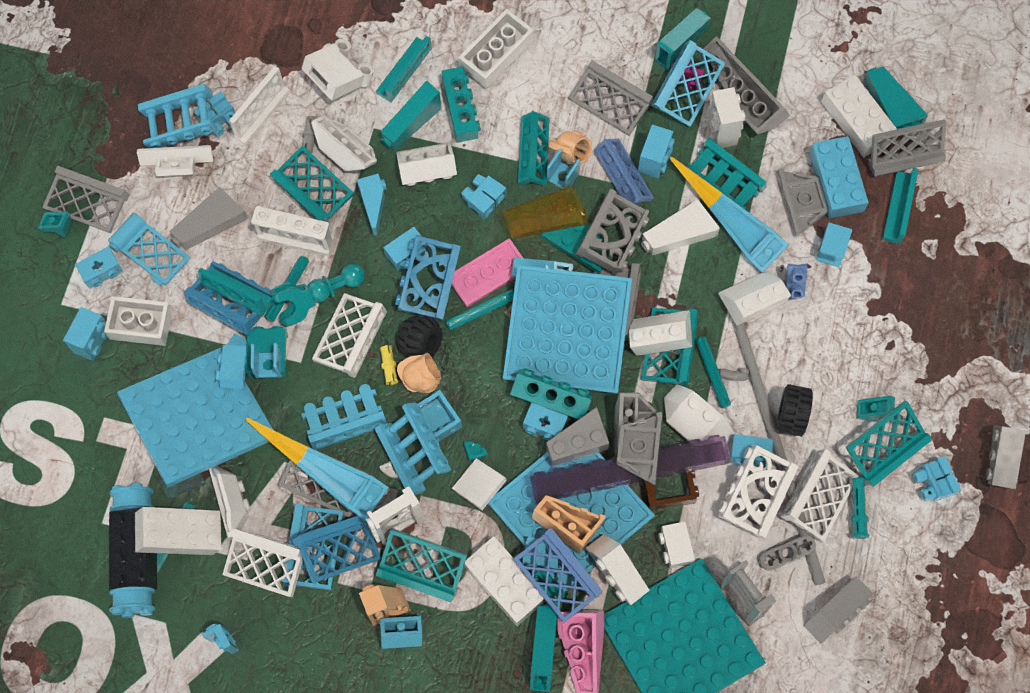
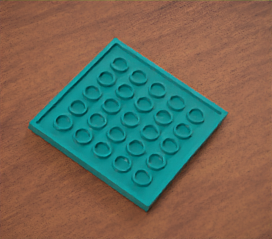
(682, 636)

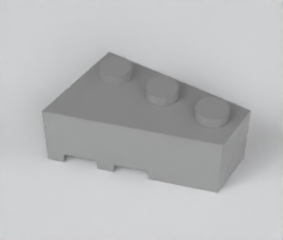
(578, 440)
(1005, 456)
(839, 609)

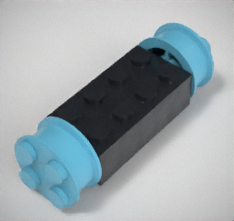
(130, 572)

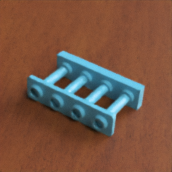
(168, 104)
(398, 455)

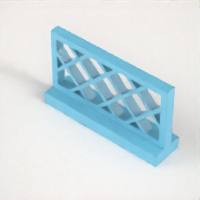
(674, 75)
(298, 528)

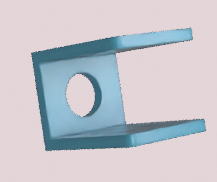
(556, 167)
(834, 244)
(258, 360)
(542, 548)

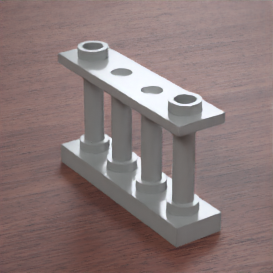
(755, 603)

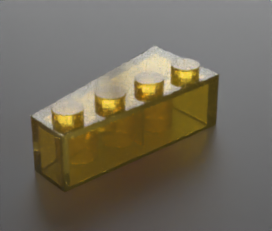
(546, 214)

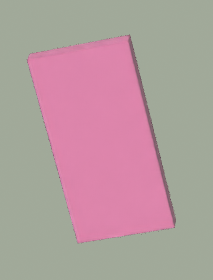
(485, 273)

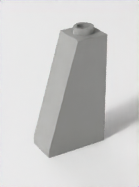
(208, 219)

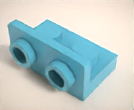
(222, 637)

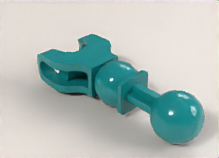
(318, 290)

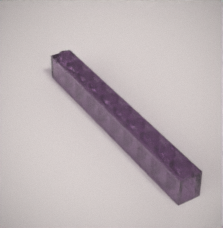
(607, 474)

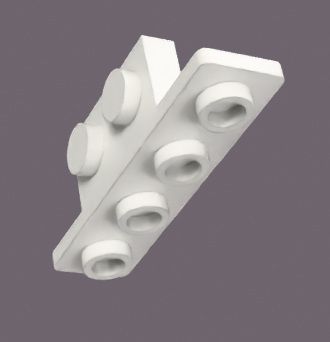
(175, 160)

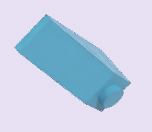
(373, 198)

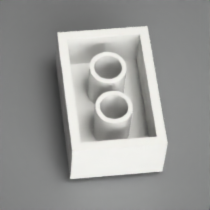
(725, 117)
(138, 321)

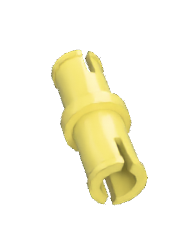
(388, 365)

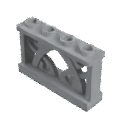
(592, 242)

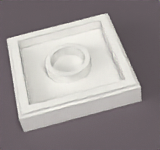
(479, 484)

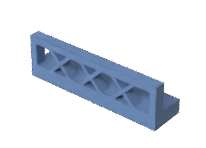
(621, 173)

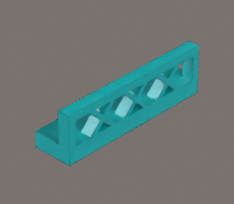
(404, 68)
(530, 146)
(900, 206)
(235, 290)

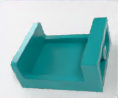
(264, 342)

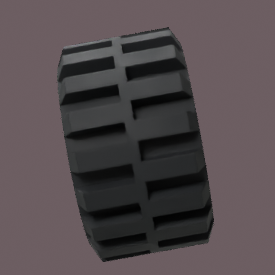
(794, 410)

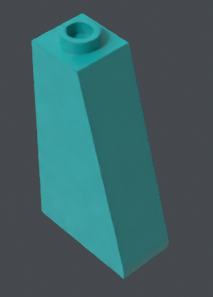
(688, 29)
(893, 99)
(412, 116)
(543, 649)

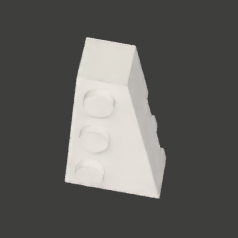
(618, 569)

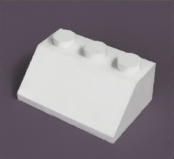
(426, 164)
(754, 297)
(660, 333)

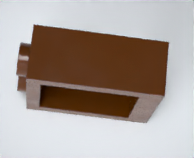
(654, 504)

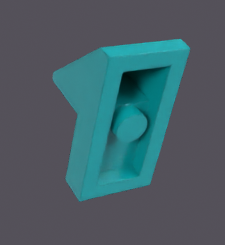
(56, 222)
(875, 408)

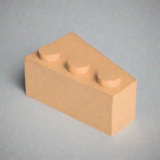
(570, 523)
(383, 602)

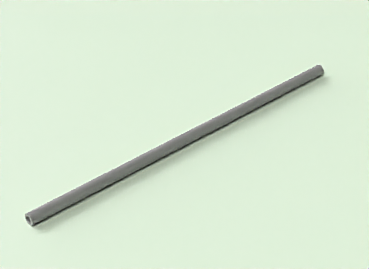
(773, 434)

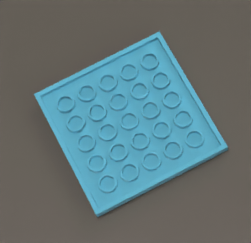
(568, 327)
(191, 420)
(620, 505)

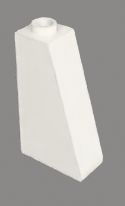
(681, 229)

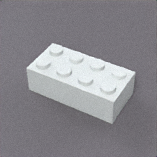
(496, 48)
(857, 113)
(177, 531)
(504, 581)

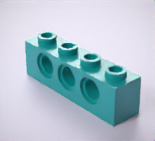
(457, 78)
(558, 403)

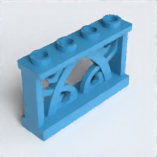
(447, 260)
(237, 319)

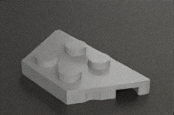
(803, 198)
(640, 447)

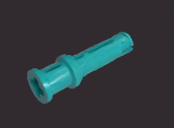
(859, 518)

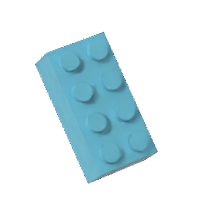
(839, 176)

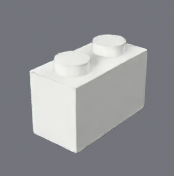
(676, 544)

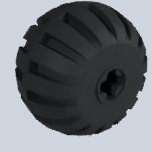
(419, 336)

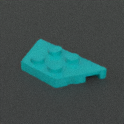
(569, 240)

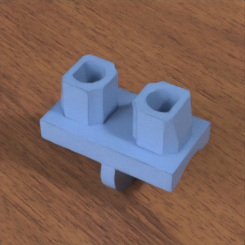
(796, 280)

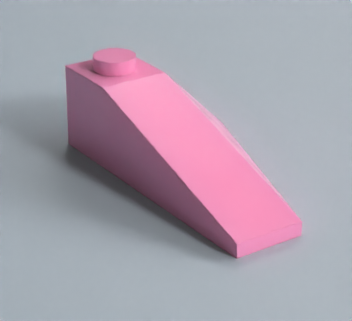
(583, 647)

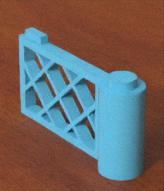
(128, 236)

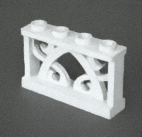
(292, 231)
(782, 478)
(382, 520)

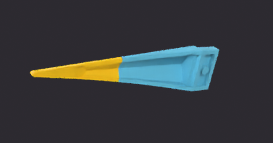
(752, 236)
(346, 484)

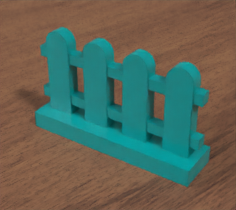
(727, 161)

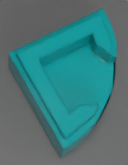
(475, 451)

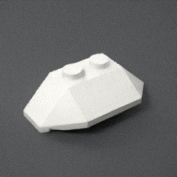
(342, 144)
(694, 416)
(230, 499)

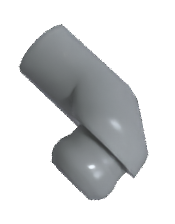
(742, 375)

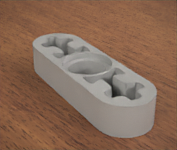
(799, 542)

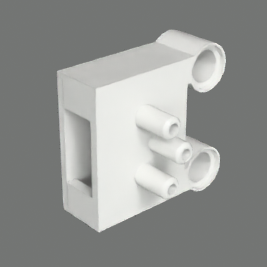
(334, 72)

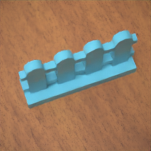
(345, 428)

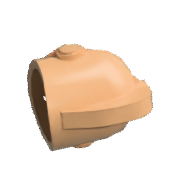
(568, 143)
(419, 373)

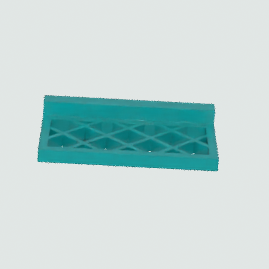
(298, 193)
(684, 361)
(894, 458)
(416, 581)

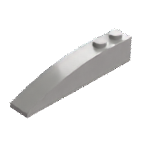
(760, 107)

